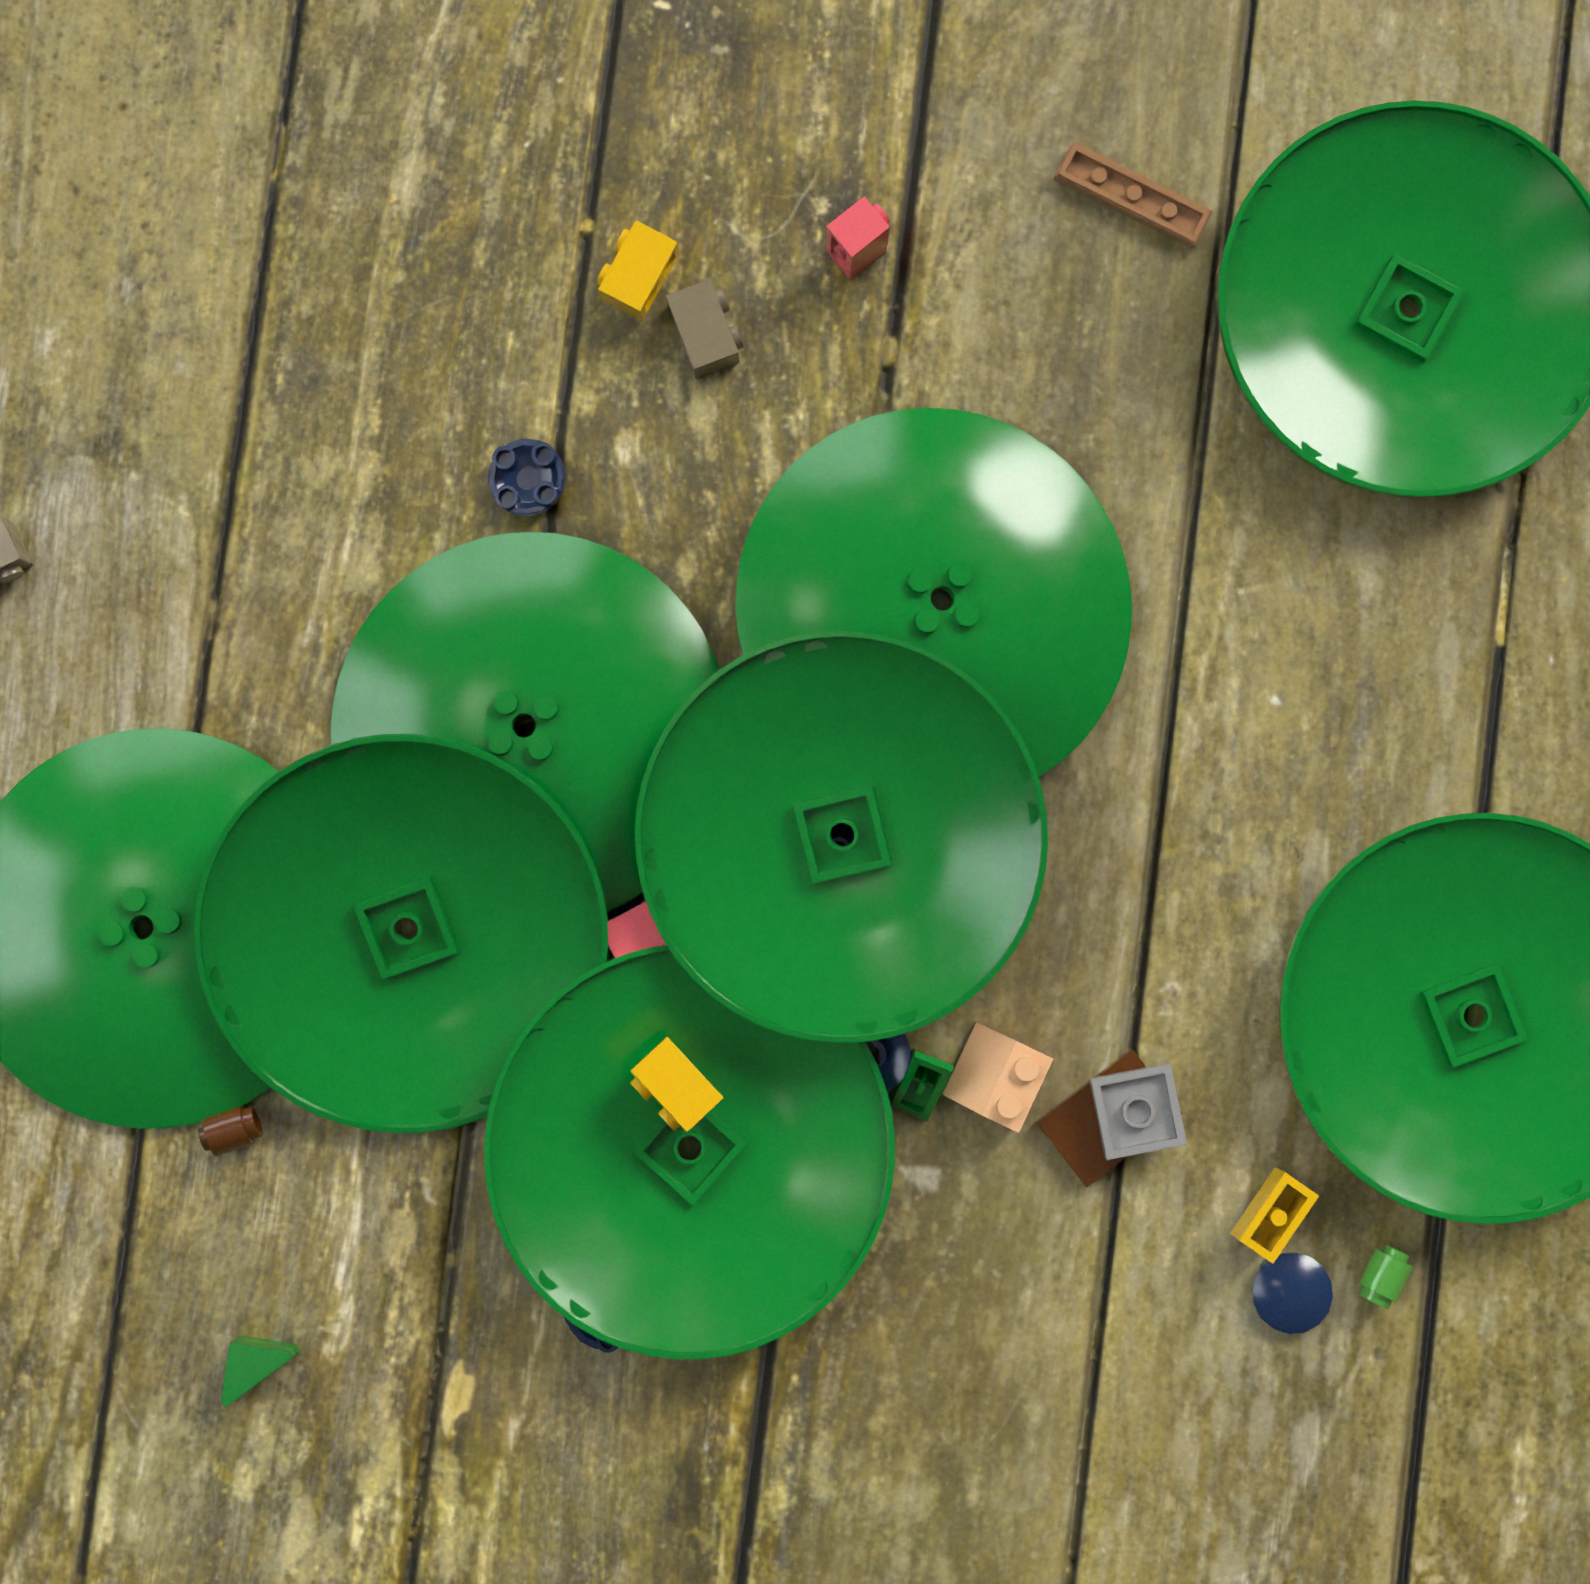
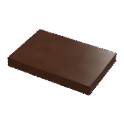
(1075, 1128)

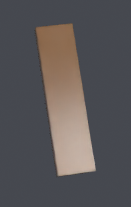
(1133, 195)

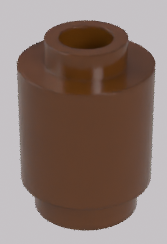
(230, 1130)

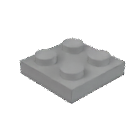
(1137, 1111)

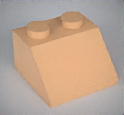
(997, 1077)

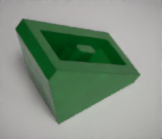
(921, 1084)
(251, 1362)

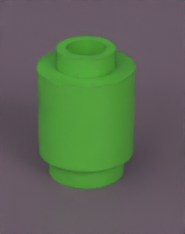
(1385, 1276)

